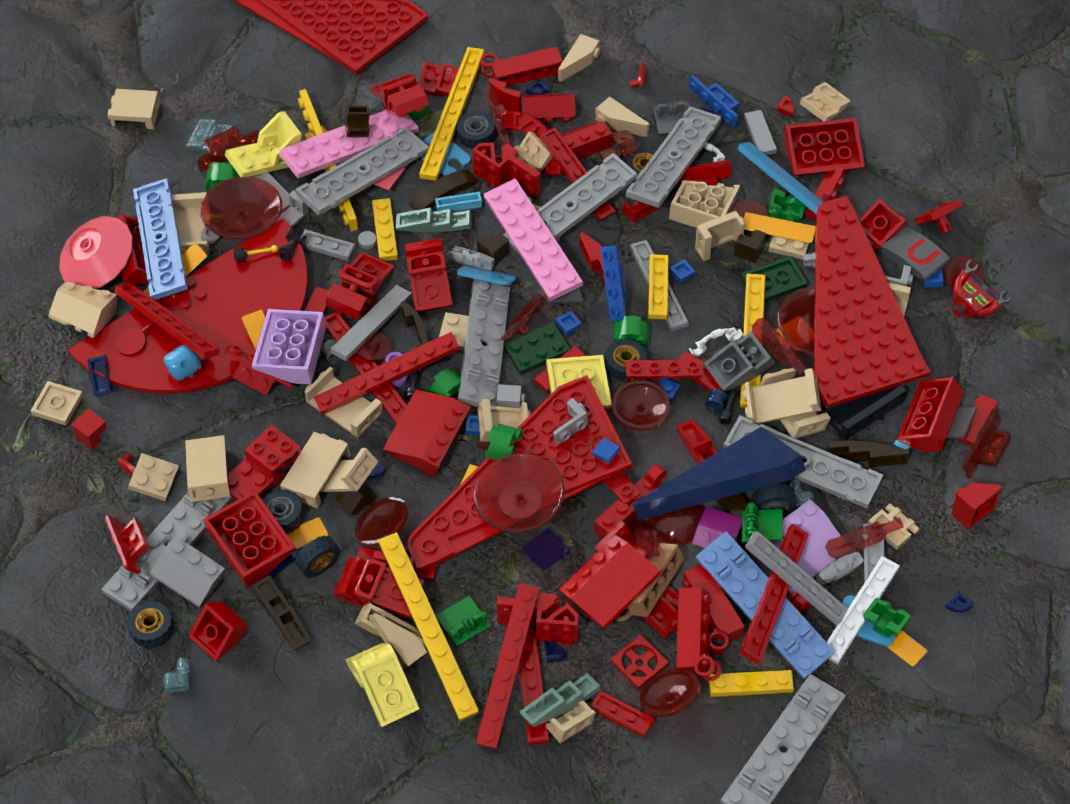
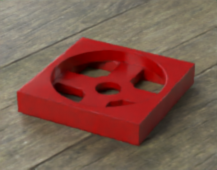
(651, 653)

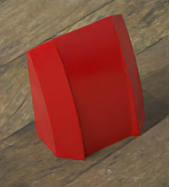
(881, 224)

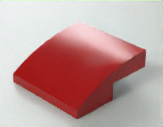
(437, 79)
(501, 95)
(665, 613)

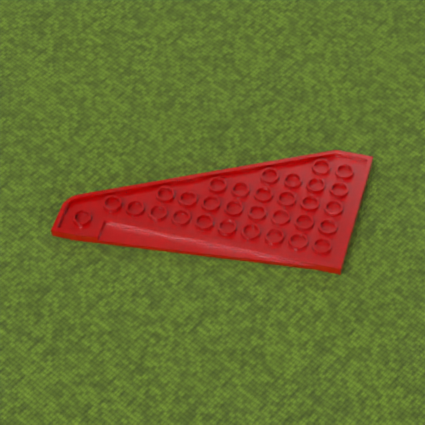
(343, 30)
(858, 325)
(458, 525)

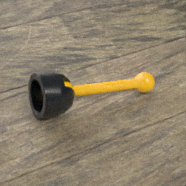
(241, 254)

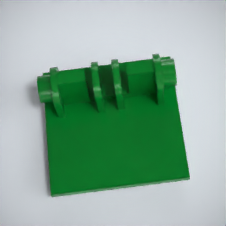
(766, 522)
(463, 620)

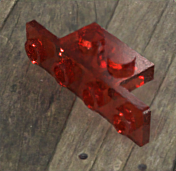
(220, 143)
(988, 446)

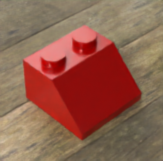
(975, 503)
(217, 629)

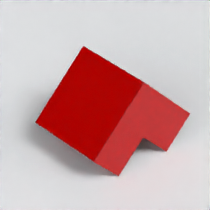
(88, 428)

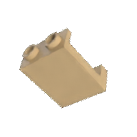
(134, 106)
(718, 232)
(492, 415)

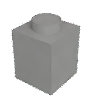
(510, 396)

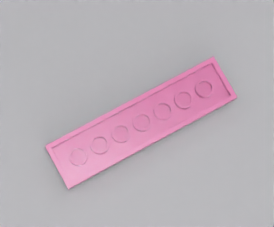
(336, 147)
(533, 240)

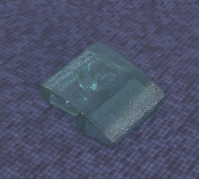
(203, 131)

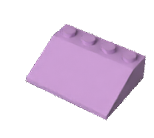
(290, 345)
(820, 530)

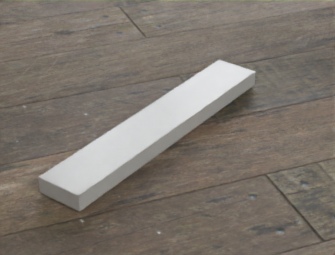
(853, 619)

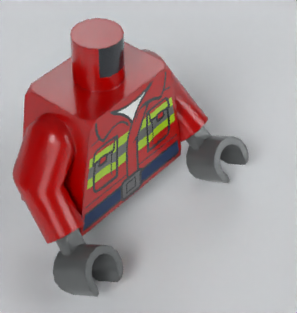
(974, 296)

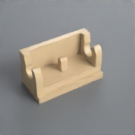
(571, 722)

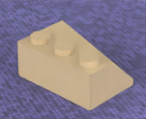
(701, 202)
(83, 307)

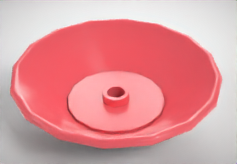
(96, 252)

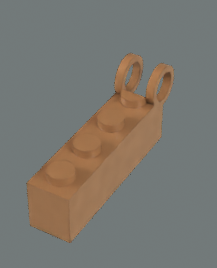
(668, 563)

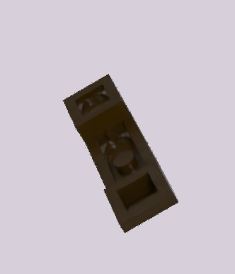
(441, 188)
(413, 319)

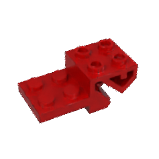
(401, 95)
(504, 168)
(428, 275)
(358, 285)
(263, 464)
(371, 583)
(550, 620)

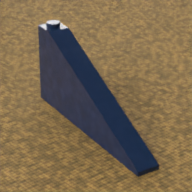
(741, 467)

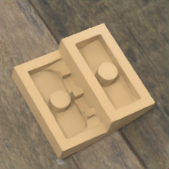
(825, 102)
(533, 152)

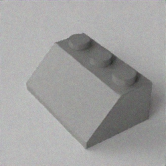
(187, 571)

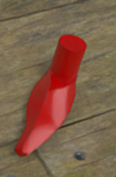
(641, 77)
(125, 464)

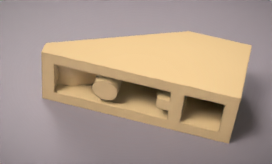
(579, 57)
(620, 118)
(368, 609)
(404, 643)

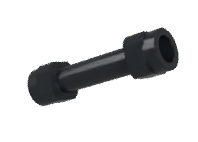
(726, 414)

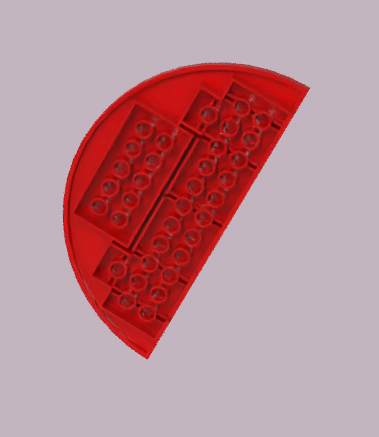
(214, 308)

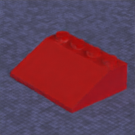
(823, 146)
(426, 430)
(249, 538)
(609, 582)

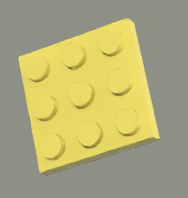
(568, 369)

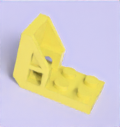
(264, 154)
(384, 683)

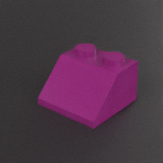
(714, 524)

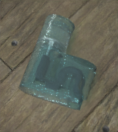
(801, 496)
(178, 680)

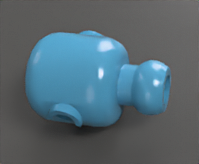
(182, 363)

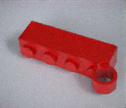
(625, 512)
(724, 620)

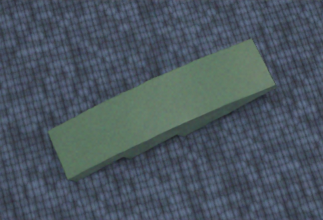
(429, 221)
(562, 700)

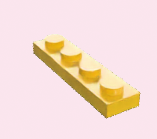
(384, 229)
(658, 287)
(751, 683)

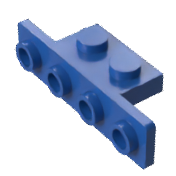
(717, 98)
(614, 282)

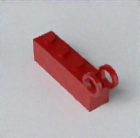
(523, 67)
(693, 633)

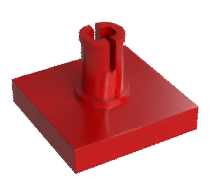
(939, 214)

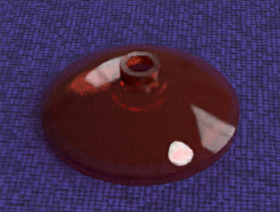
(640, 397)
(381, 520)
(677, 527)
(670, 693)

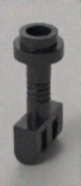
(286, 252)
(408, 392)

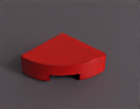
(786, 107)

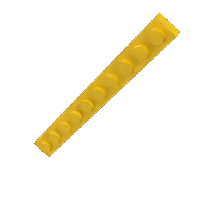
(451, 114)
(315, 128)
(428, 627)

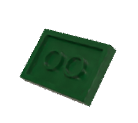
(780, 278)
(535, 348)

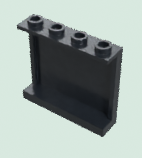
(857, 414)

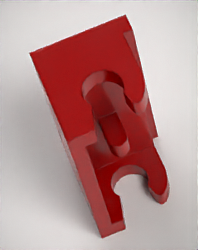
(637, 211)

